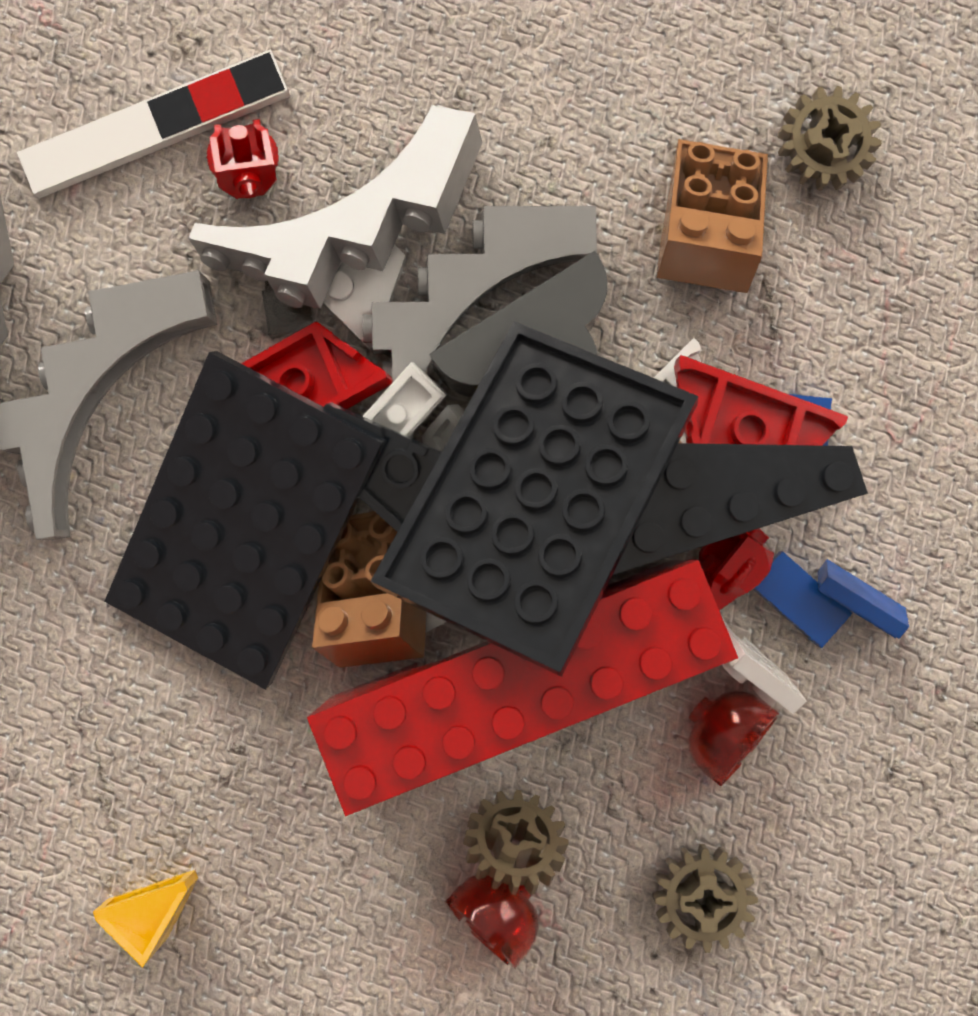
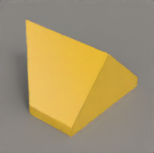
(145, 916)

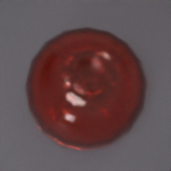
(727, 732)
(497, 918)

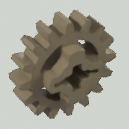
(838, 120)
(522, 821)
(724, 899)

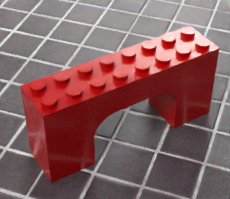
(489, 701)

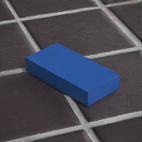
(862, 599)
(800, 601)

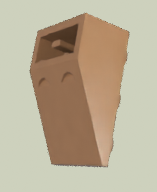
(714, 217)
(354, 618)

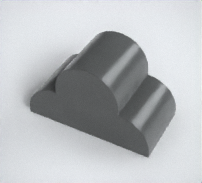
(558, 307)

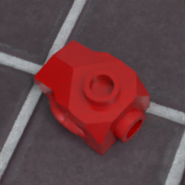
(243, 159)
(736, 565)

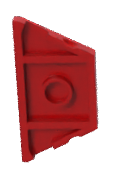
(320, 368)
(748, 412)

